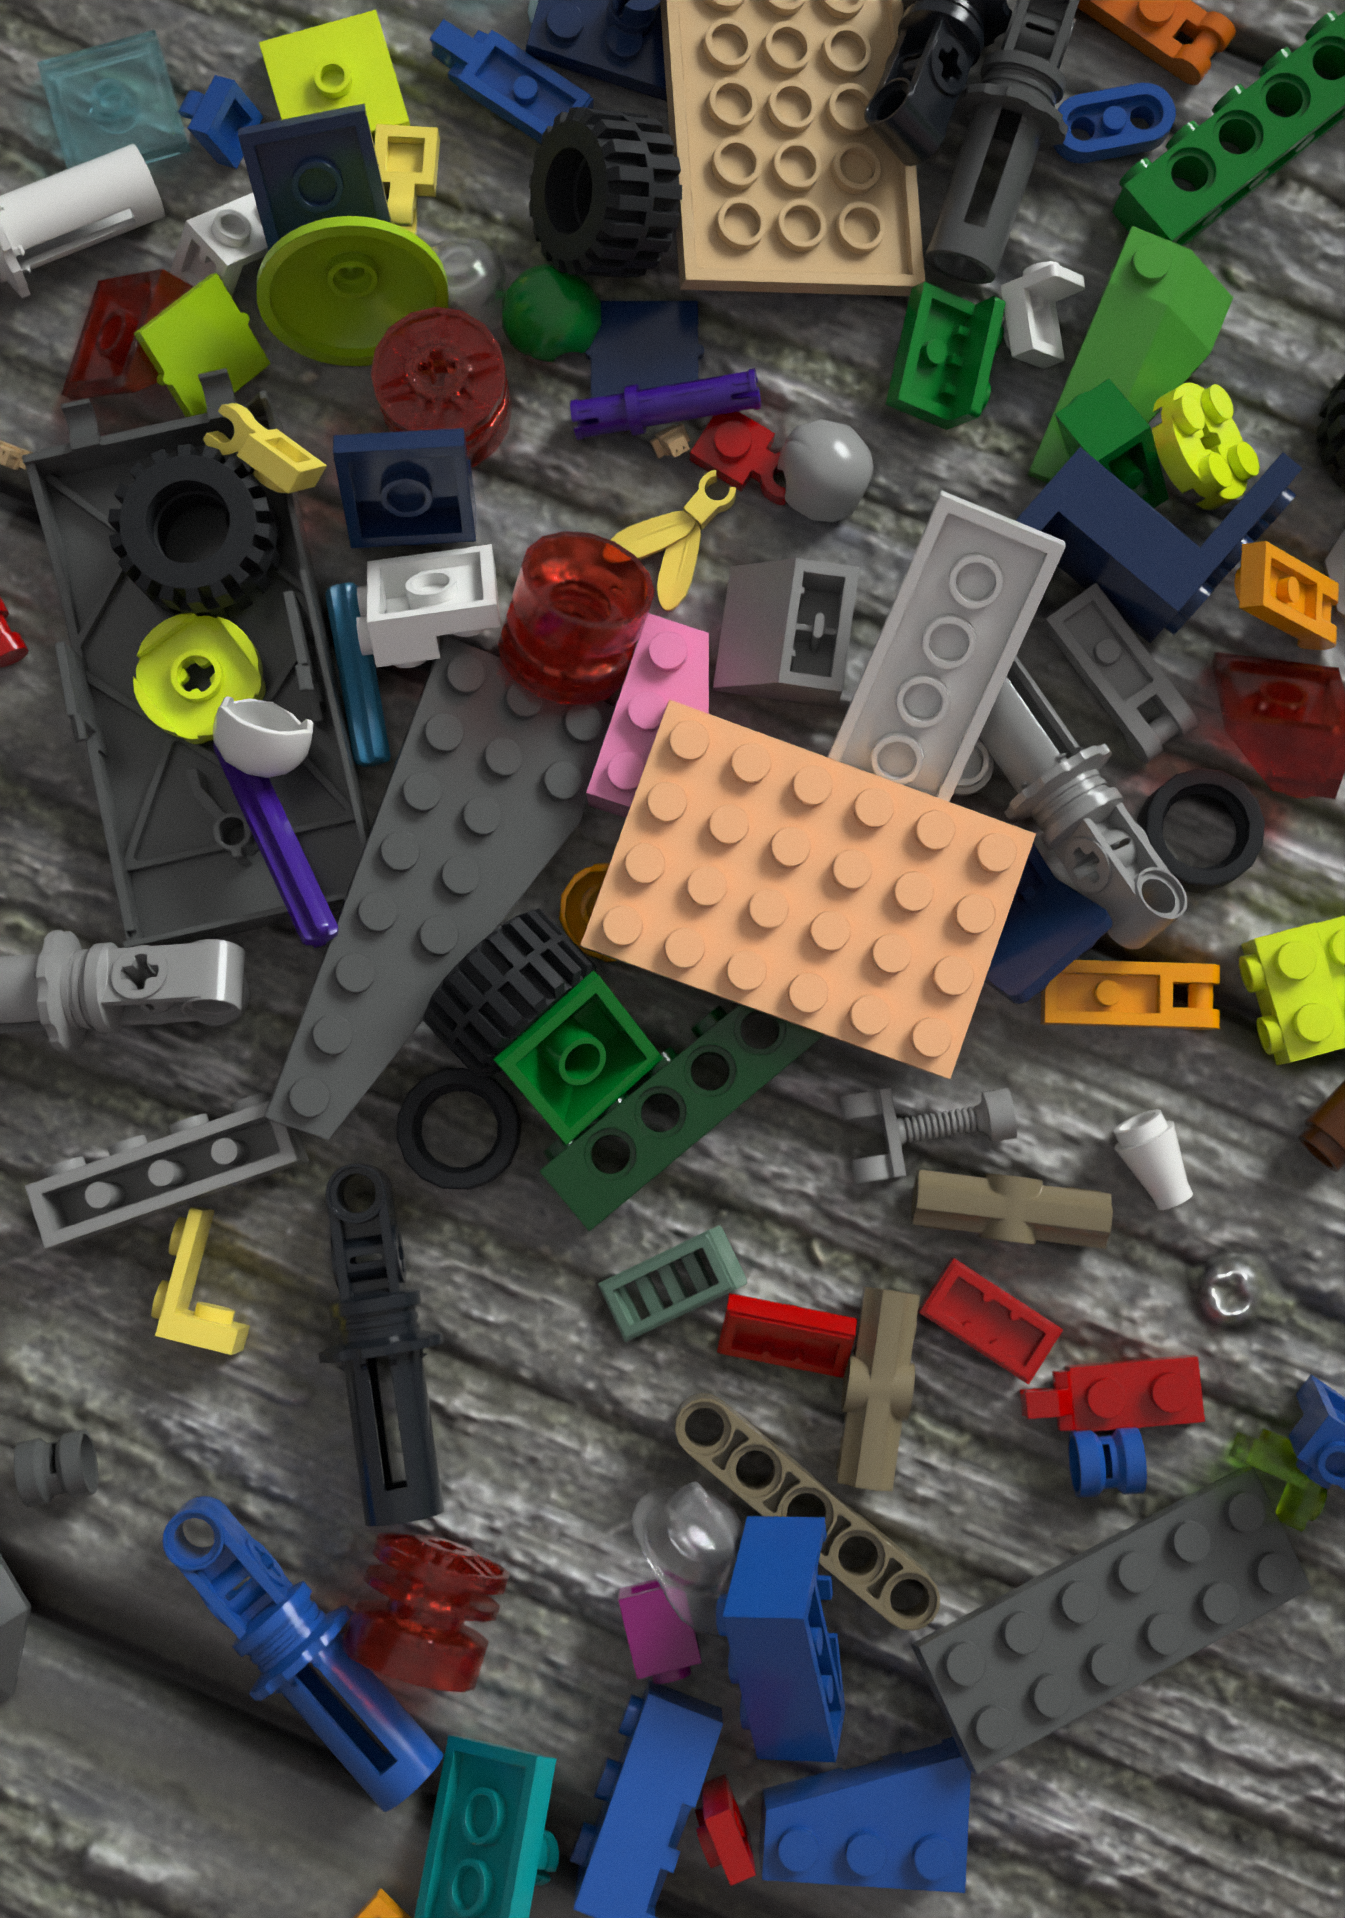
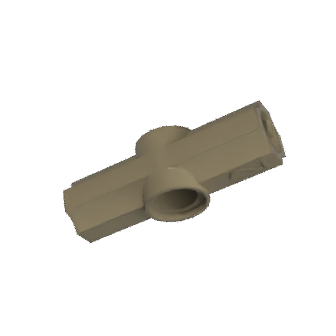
(1011, 1209)
(877, 1389)

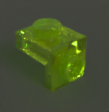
(1274, 1454)

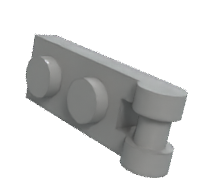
(1119, 672)

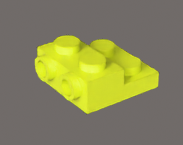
(1298, 989)

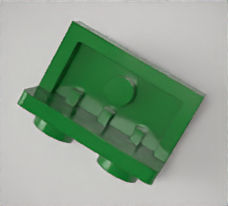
(945, 356)

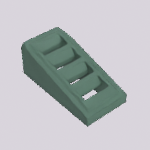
(722, 1262)

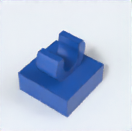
(218, 117)

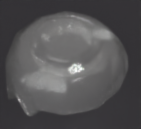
(474, 278)

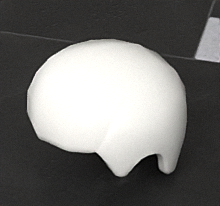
(260, 737)

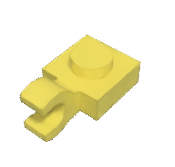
(407, 168)
(274, 456)

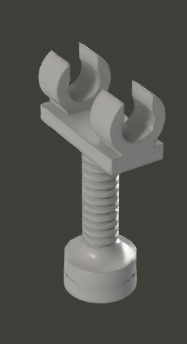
(992, 1116)

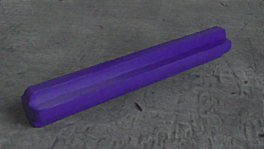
(282, 855)

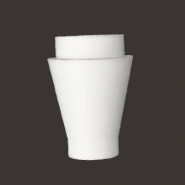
(1154, 1156)

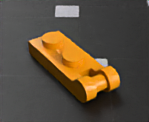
(1287, 594)
(1131, 995)

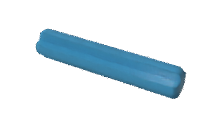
(357, 679)

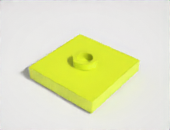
(335, 69)

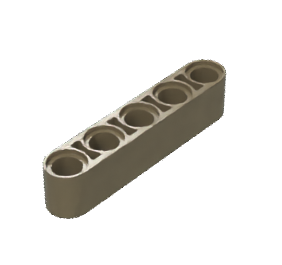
(771, 1497)

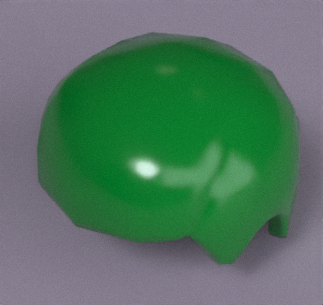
(550, 313)

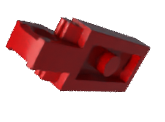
(1120, 1395)

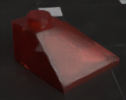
(107, 352)
(1285, 721)

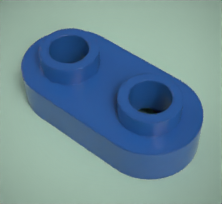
(1107, 120)

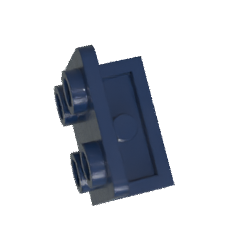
(1042, 932)

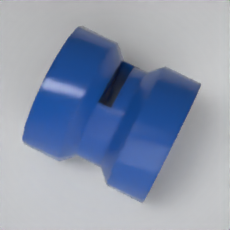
(1107, 1462)

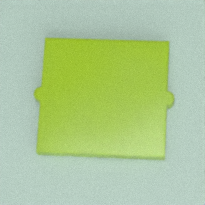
(198, 336)

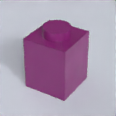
(656, 1635)

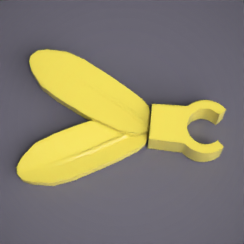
(680, 536)

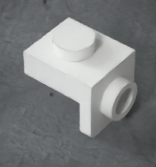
(1031, 312)

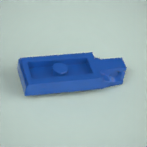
(506, 78)

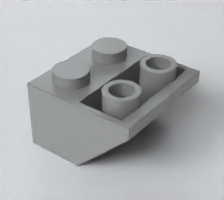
(787, 631)

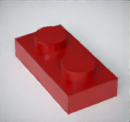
(724, 1831)

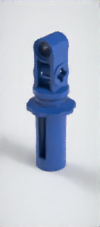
(287, 1631)

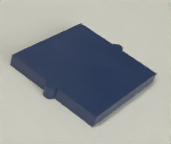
(644, 345)

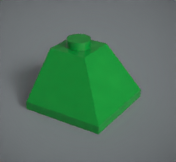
(578, 1057)

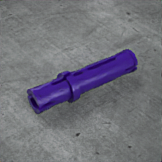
(665, 404)

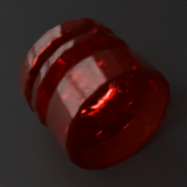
(473, 391)
(575, 617)
(421, 1627)

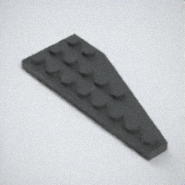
(461, 833)

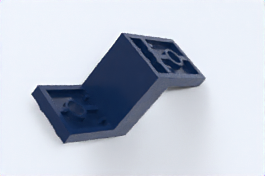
(1135, 553)

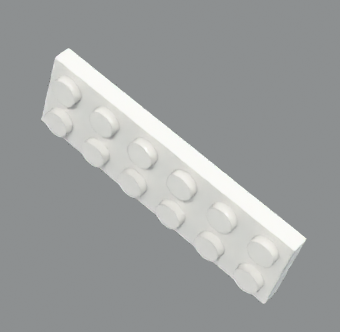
(946, 646)

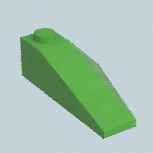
(1145, 334)

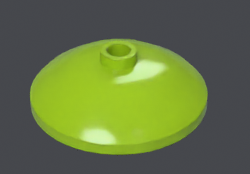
(343, 284)

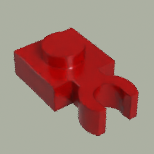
(738, 452)

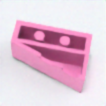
(666, 665)

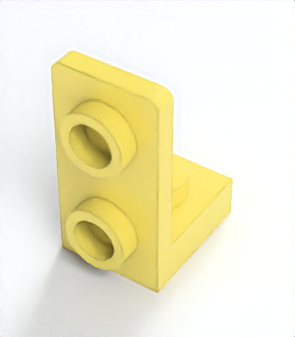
(210, 1324)

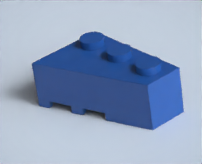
(781, 1641)
(644, 1803)
(872, 1824)

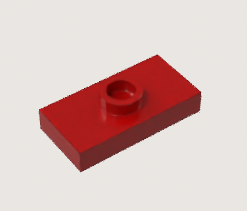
(990, 1320)
(786, 1335)

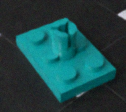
(488, 1833)

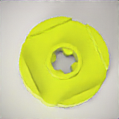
(1203, 445)
(163, 666)

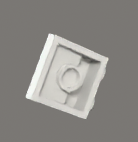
(423, 597)

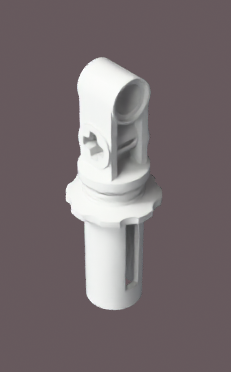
(74, 212)

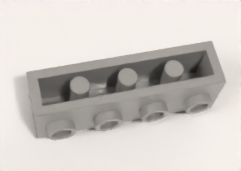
(162, 1174)

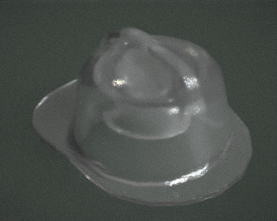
(691, 1547)

